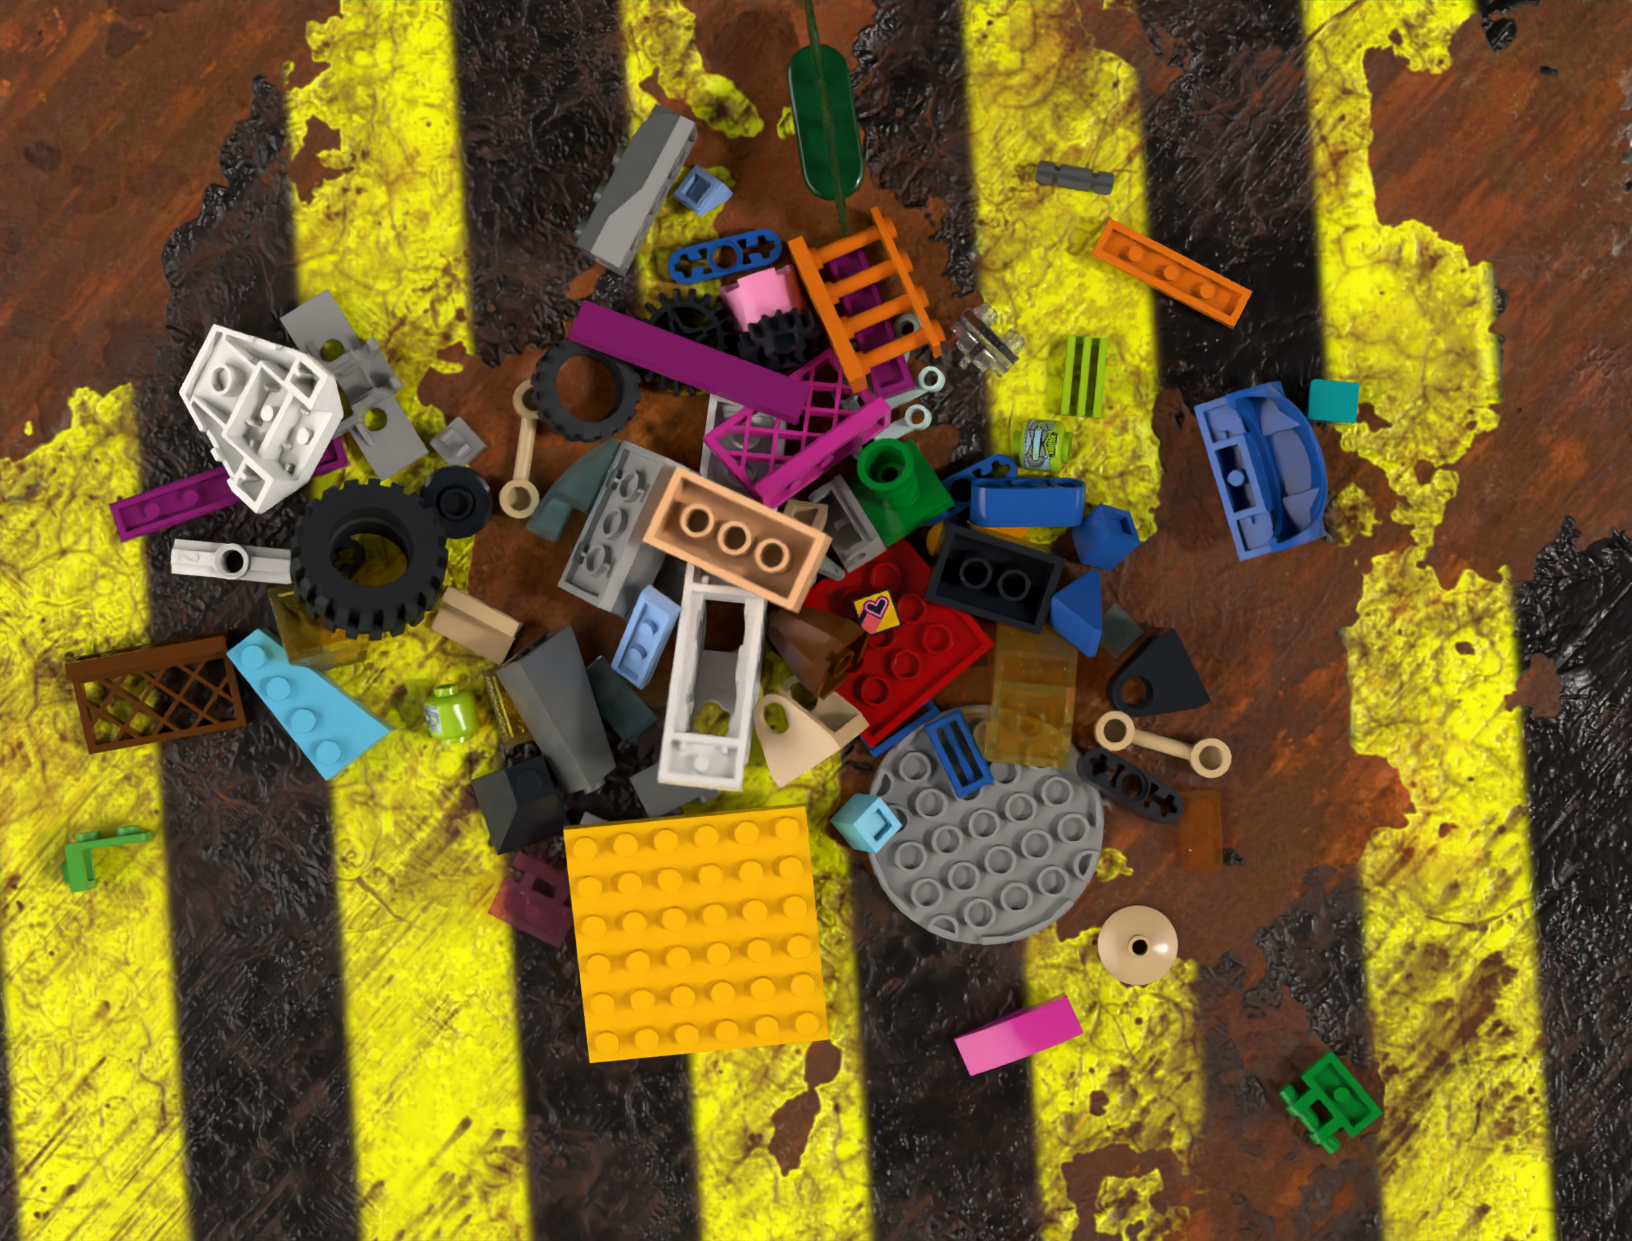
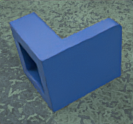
(1105, 537)

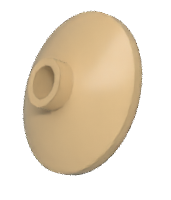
(1123, 930)

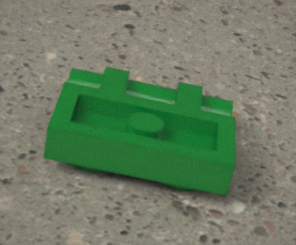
(1339, 1093)

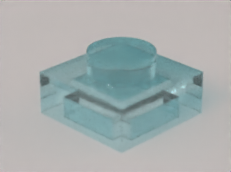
(1118, 631)

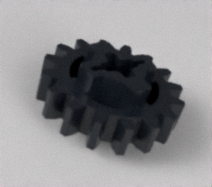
(782, 340)

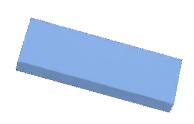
(645, 637)

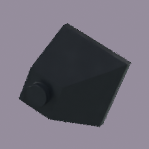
(521, 804)

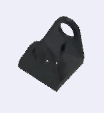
(1167, 676)

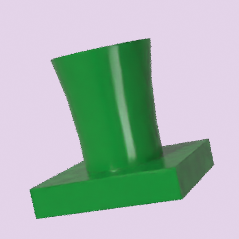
(897, 488)

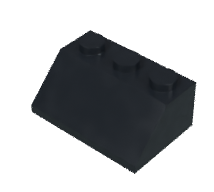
(993, 575)

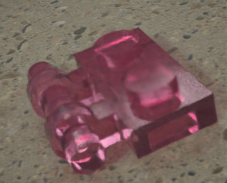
(530, 909)

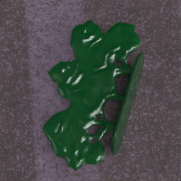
(825, 120)

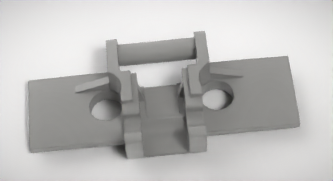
(365, 381)

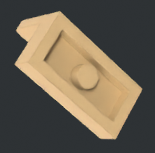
(476, 625)

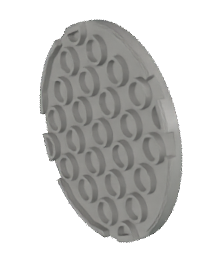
(990, 860)

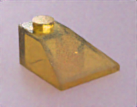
(306, 640)

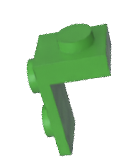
(79, 866)

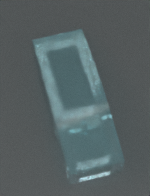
(574, 489)

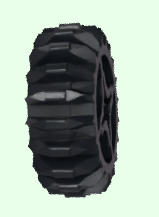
(700, 333)

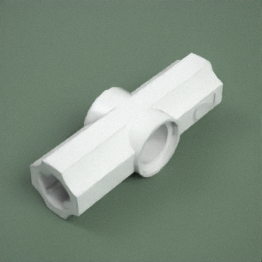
(210, 558)

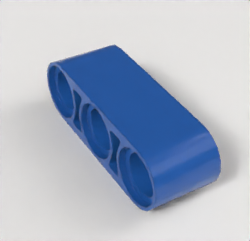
(1027, 502)

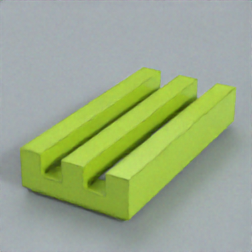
(1086, 342)

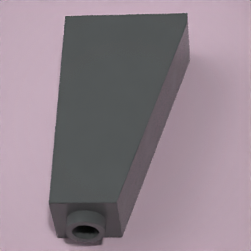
(559, 709)

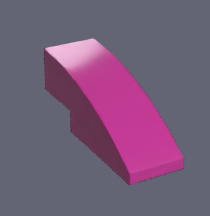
(1019, 1034)

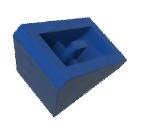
(1078, 614)

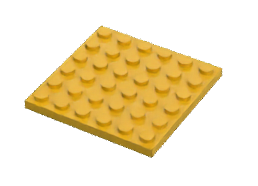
(696, 932)

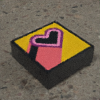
(877, 612)

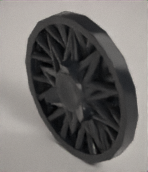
(459, 499)

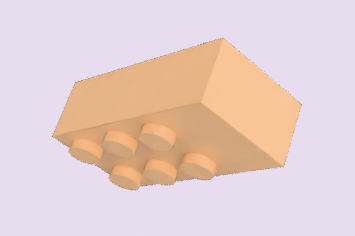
(737, 539)

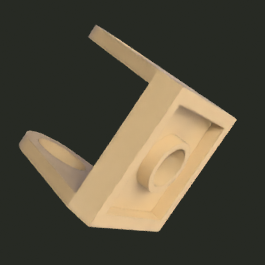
(810, 734)

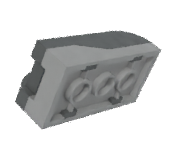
(636, 189)
(610, 556)

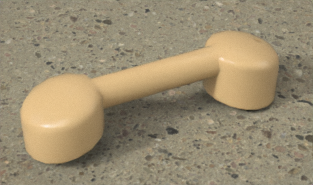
(519, 496)
(1206, 756)

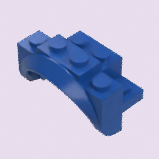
(1266, 469)

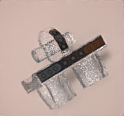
(982, 344)

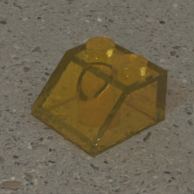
(1029, 724)

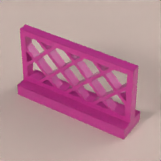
(812, 460)

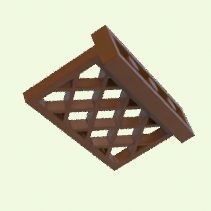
(152, 657)

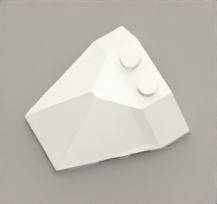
(263, 412)

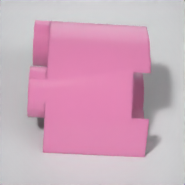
(761, 295)

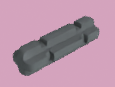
(1074, 177)

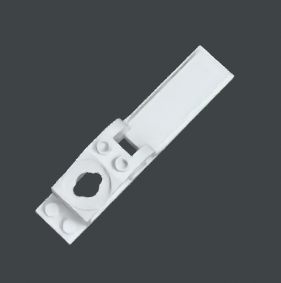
(709, 675)

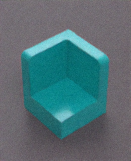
(1332, 402)

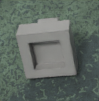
(458, 443)

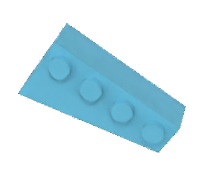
(309, 704)

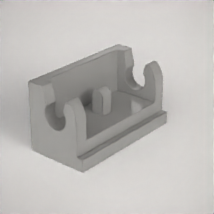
(847, 524)

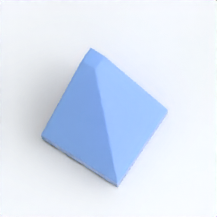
(701, 191)

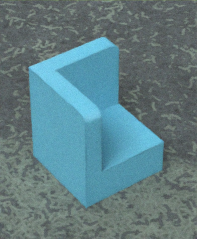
(866, 822)

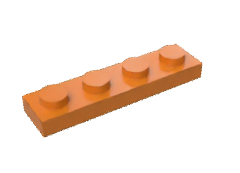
(1171, 273)

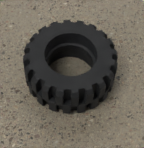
(375, 511)

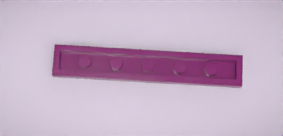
(690, 362)
(196, 497)

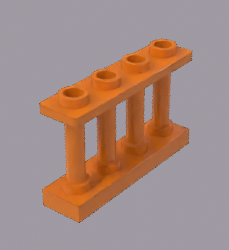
(826, 295)

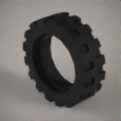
(558, 418)

